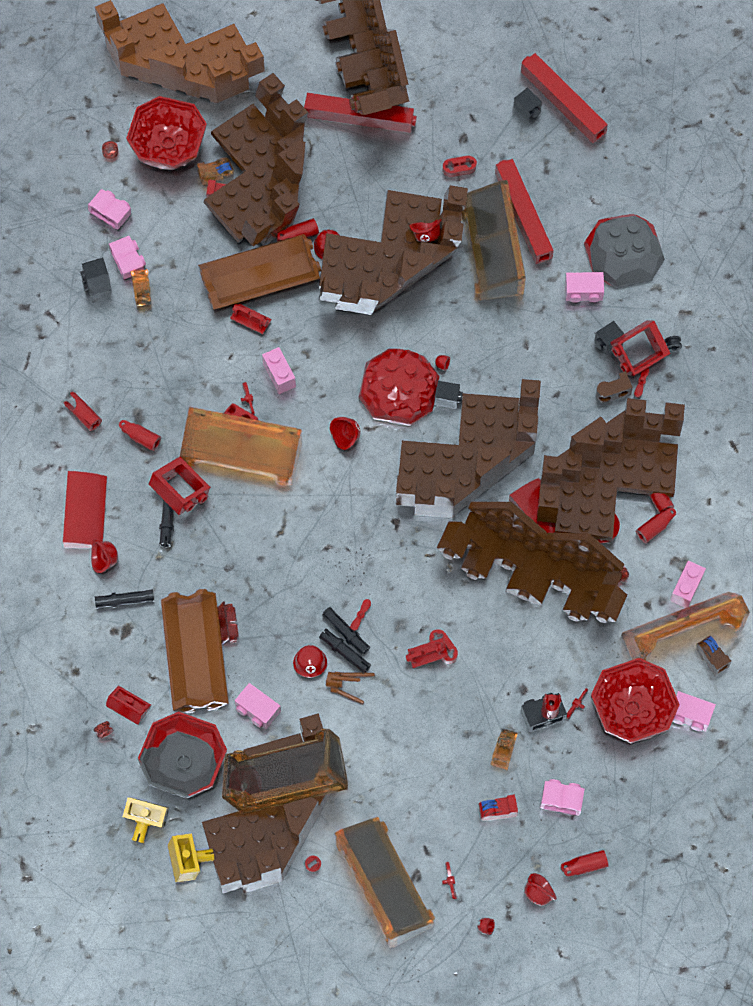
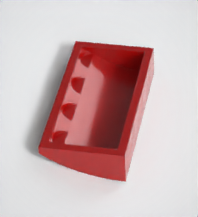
(527, 500)
(84, 509)

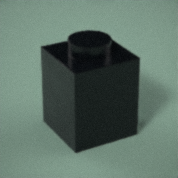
(527, 104)
(606, 335)
(448, 395)

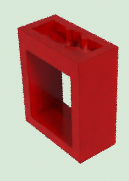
(655, 339)
(179, 504)

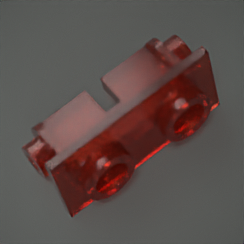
(226, 615)

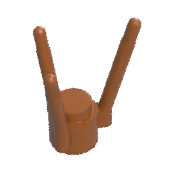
(336, 680)

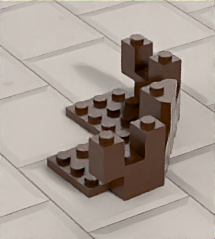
(376, 56)
(272, 160)
(370, 273)
(491, 444)
(606, 458)
(539, 560)
(262, 845)

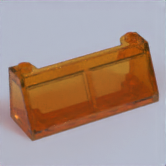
(241, 444)
(727, 607)

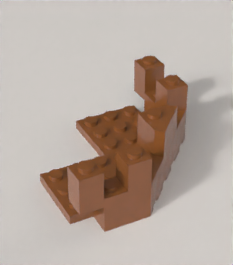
(155, 52)

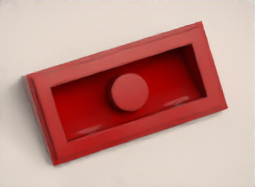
(127, 704)

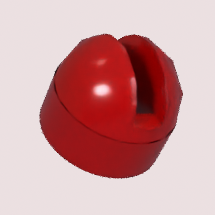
(442, 362)
(315, 867)
(486, 926)

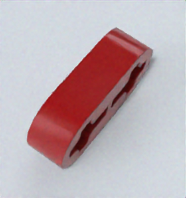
(459, 166)
(449, 645)

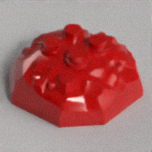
(166, 133)
(399, 387)
(635, 700)

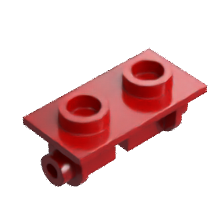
(250, 318)
(427, 653)

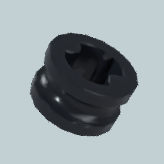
(673, 343)

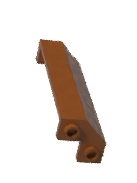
(259, 271)
(194, 651)

